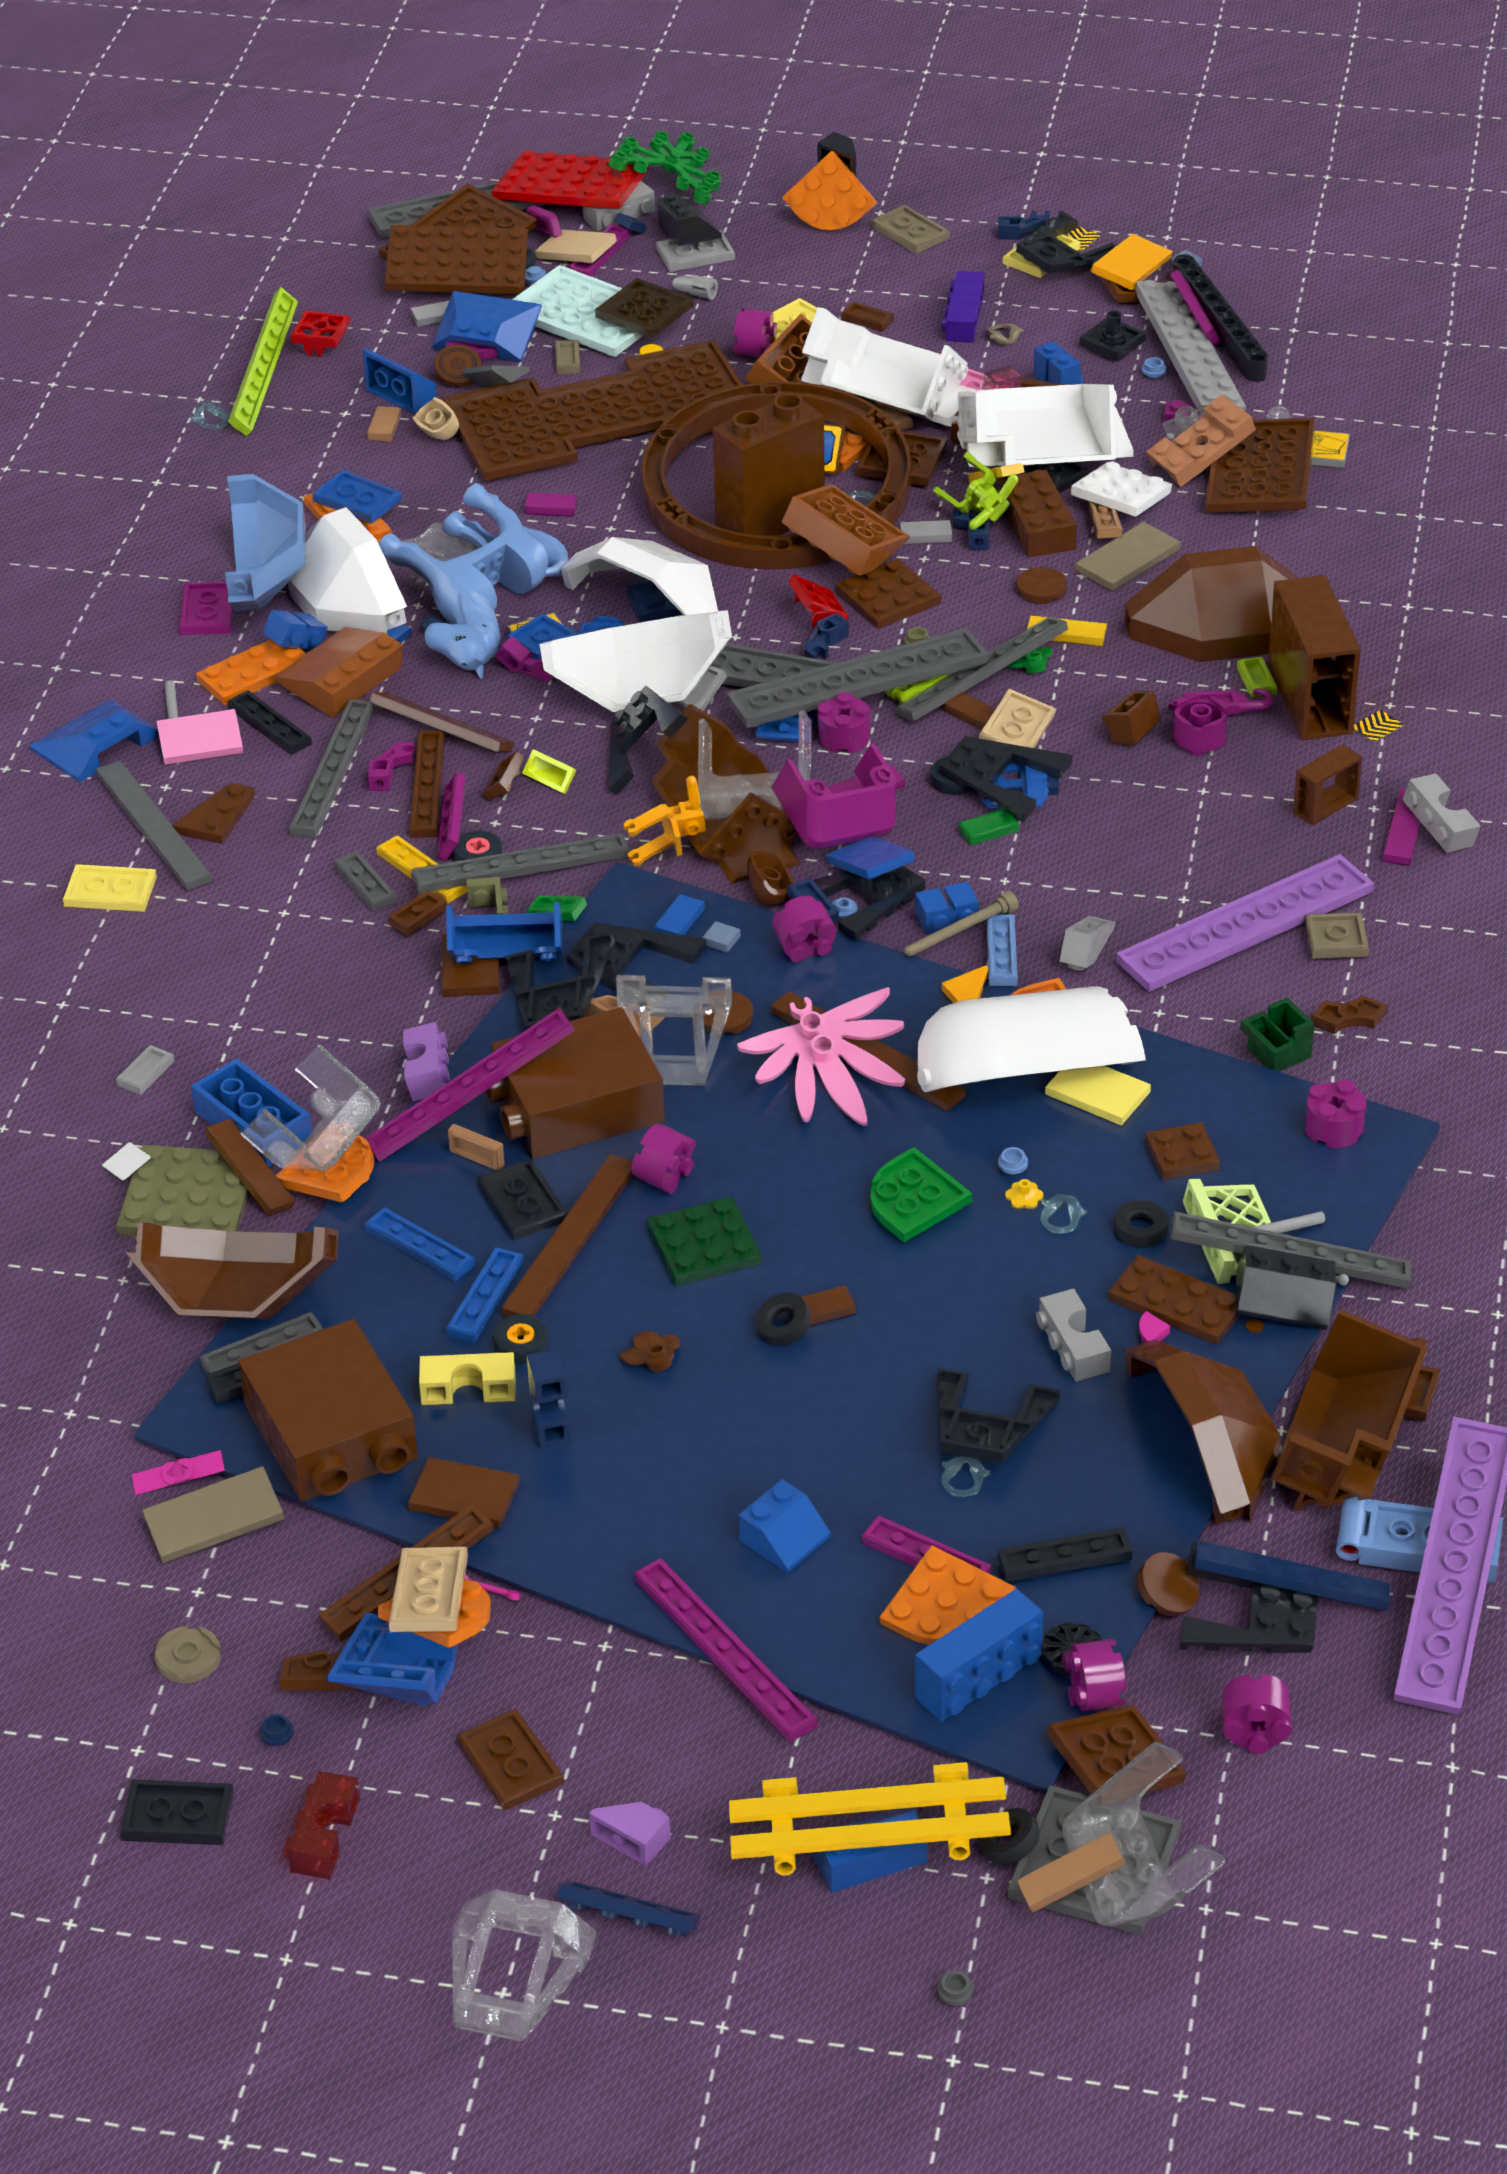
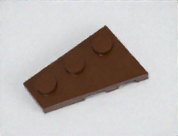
(217, 815)
(310, 1672)

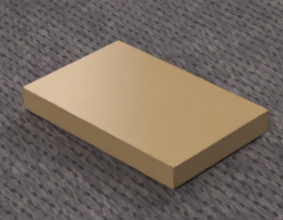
(576, 246)
(1018, 720)

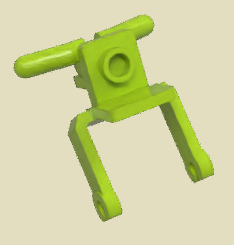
(982, 495)

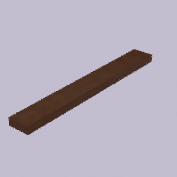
(902, 1064)
(569, 1237)

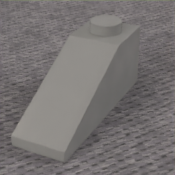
(1085, 941)

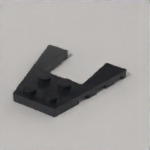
(1053, 254)
(631, 724)
(982, 761)
(883, 891)
(629, 944)
(571, 994)
(982, 1433)
(1276, 1619)

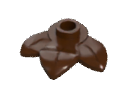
(652, 1350)

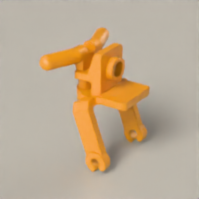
(676, 820)

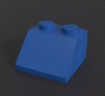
(782, 1526)

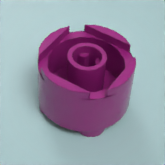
(754, 332)
(844, 723)
(1200, 724)
(804, 928)
(1335, 1113)
(664, 1158)
(1095, 1675)
(1256, 1712)

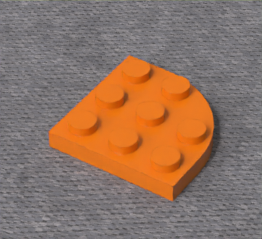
(830, 196)
(340, 1180)
(941, 1597)
(472, 1618)

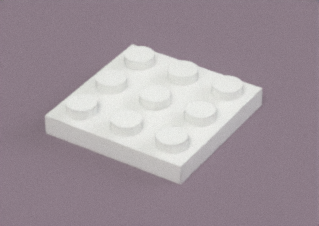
(1121, 489)

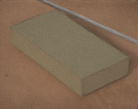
(567, 356)

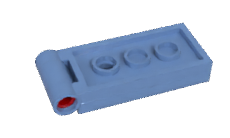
(1391, 1535)

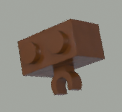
(1132, 717)

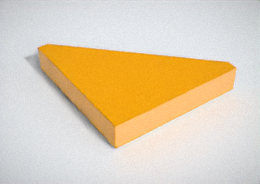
(966, 986)

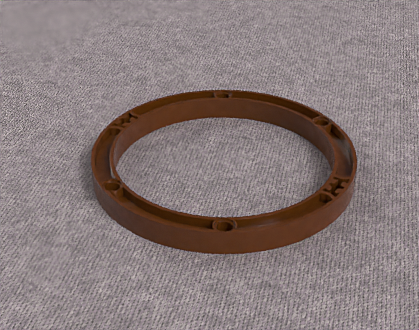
(762, 550)

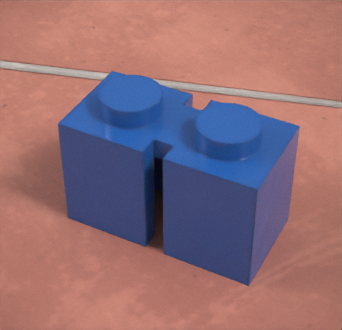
(1055, 365)
(294, 629)
(936, 913)

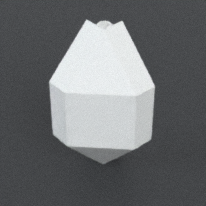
(676, 575)
(347, 577)
(620, 660)

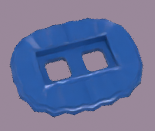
(1032, 783)

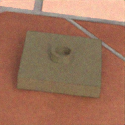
(1337, 935)

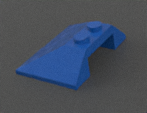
(488, 322)
(77, 744)
(394, 1663)

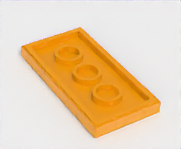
(1131, 261)

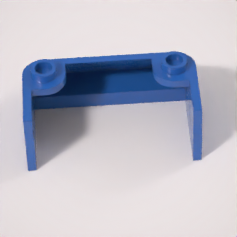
(504, 935)

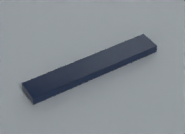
(1292, 1575)

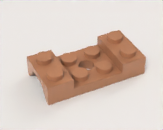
(1221, 428)

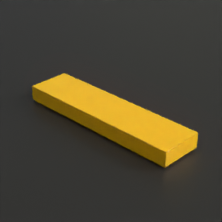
(406, 857)

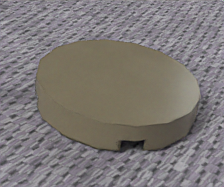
(187, 1654)

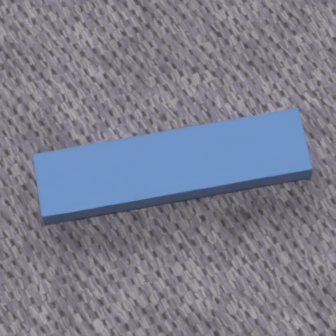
(1002, 950)

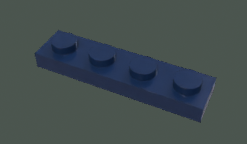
(616, 1904)

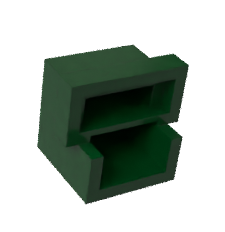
(1280, 1036)

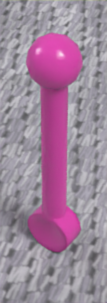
(511, 1594)

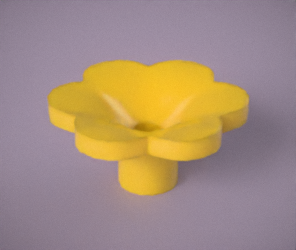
(1024, 1194)

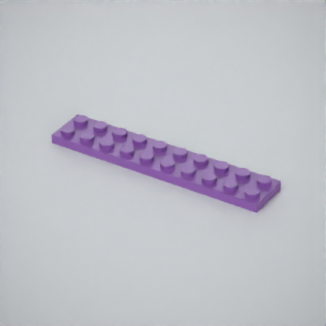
(1244, 922)
(1454, 1568)

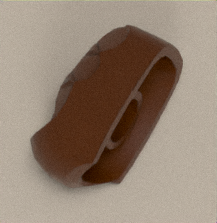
(768, 877)

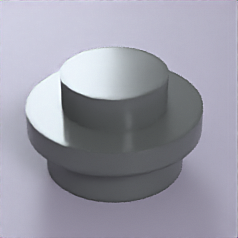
(955, 1988)

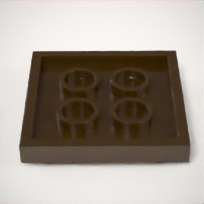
(644, 308)

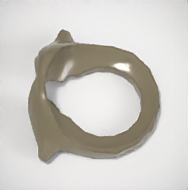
(1000, 338)

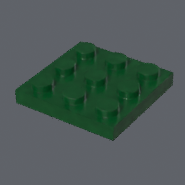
(704, 1241)

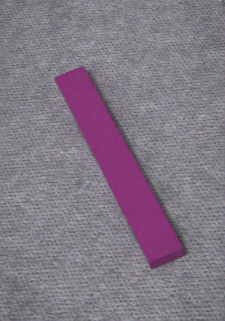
(469, 1084)
(726, 1650)

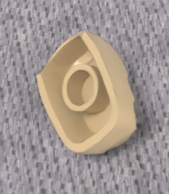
(437, 419)

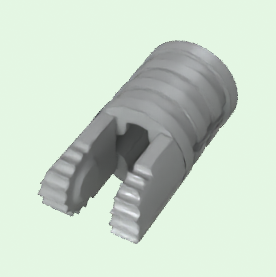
(697, 286)

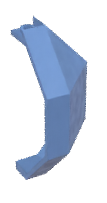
(267, 541)

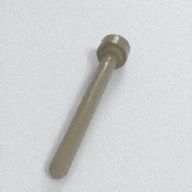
(1003, 904)

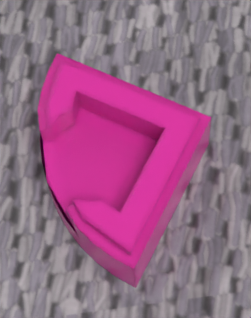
(1152, 1328)

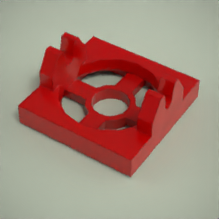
(325, 322)
(825, 604)

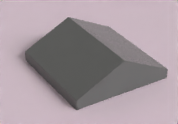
(495, 374)

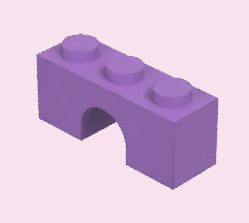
(427, 1060)

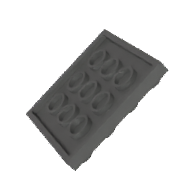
(1051, 1846)

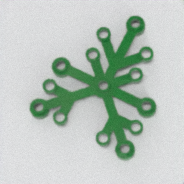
(674, 162)

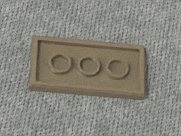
(1127, 556)
(213, 1514)

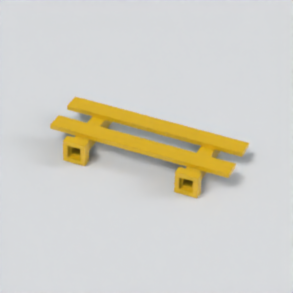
(783, 1803)

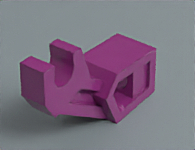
(519, 659)
(381, 769)

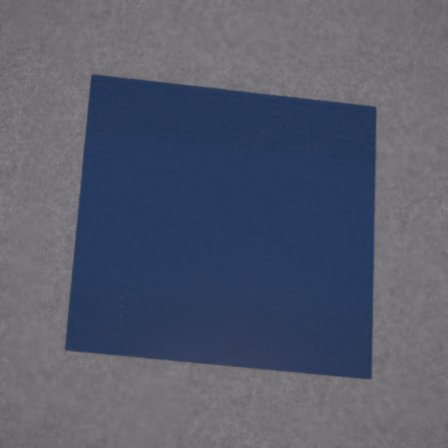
(853, 1403)

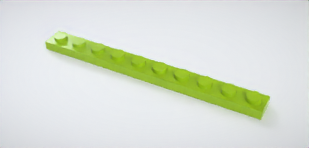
(263, 362)

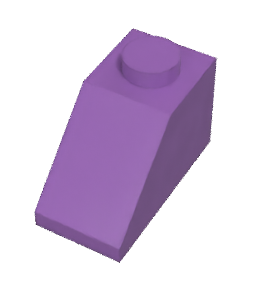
(632, 1829)

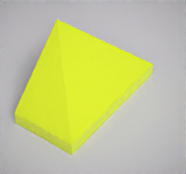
(549, 771)

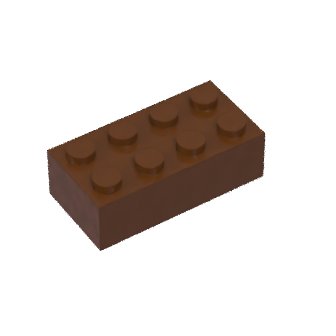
(1039, 515)

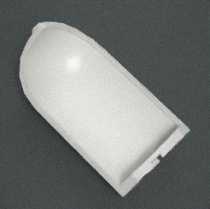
(1025, 1036)

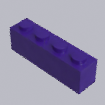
(964, 306)

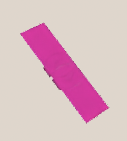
(178, 1472)

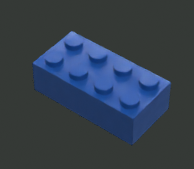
(242, 1095)
(978, 1655)

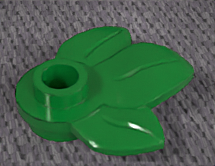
(1034, 661)

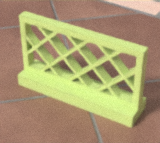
(1198, 1204)

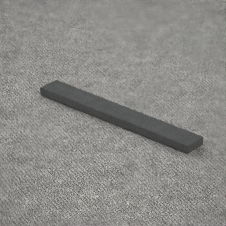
(967, 678)
(332, 769)
(154, 825)
(521, 862)
(1235, 1237)

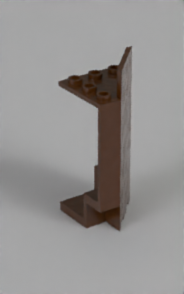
(752, 825)
(1349, 1412)

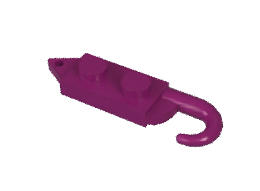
(1235, 701)

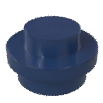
(276, 1730)

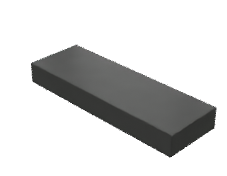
(365, 881)

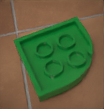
(915, 1194)

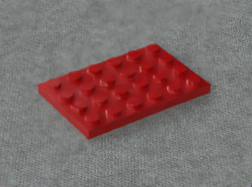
(567, 181)

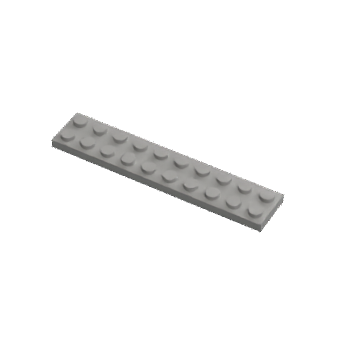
(1186, 343)

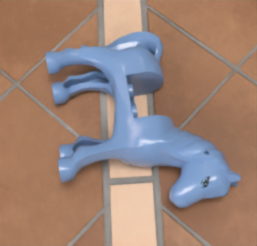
(465, 584)

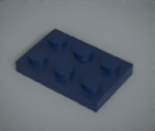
(650, 602)

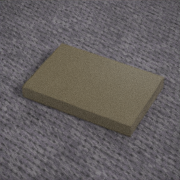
(910, 229)

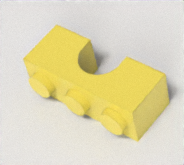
(446, 1373)

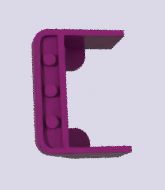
(844, 816)

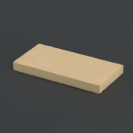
(428, 1589)

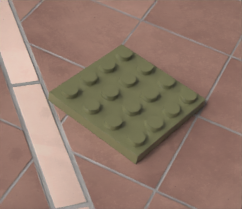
(183, 1191)

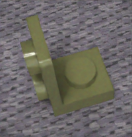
(487, 893)

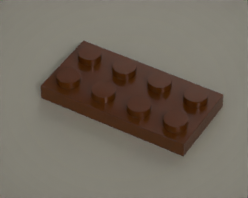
(1176, 1299)

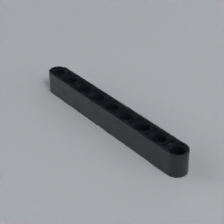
(1234, 334)

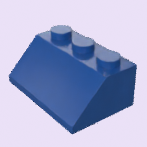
(396, 383)
(855, 1866)

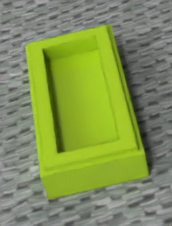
(1256, 676)

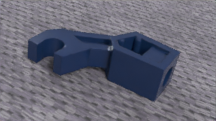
(1016, 226)
(962, 520)
(827, 633)

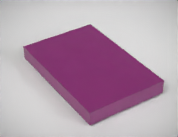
(205, 609)

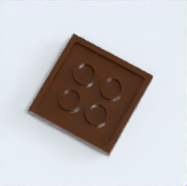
(924, 452)
(888, 593)
(1105, 1743)

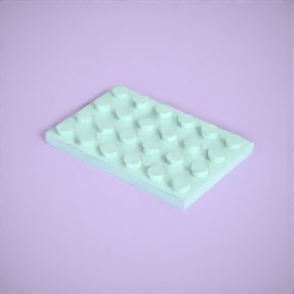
(570, 306)

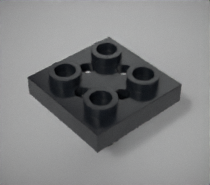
(1112, 337)

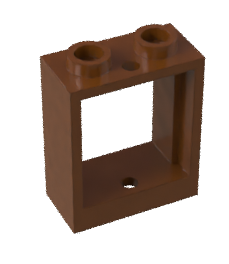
(1310, 799)

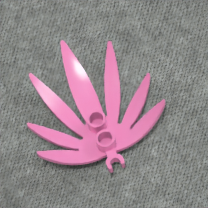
(820, 1044)

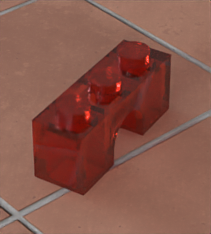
(328, 1801)

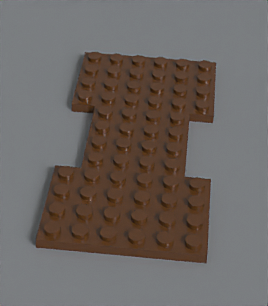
(529, 429)

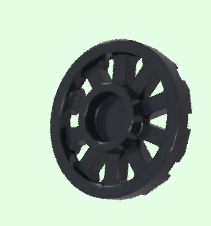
(1063, 1644)

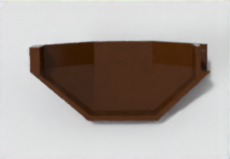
(1209, 605)
(231, 1271)
(1226, 1419)

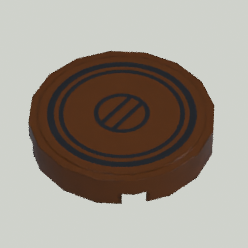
(452, 360)

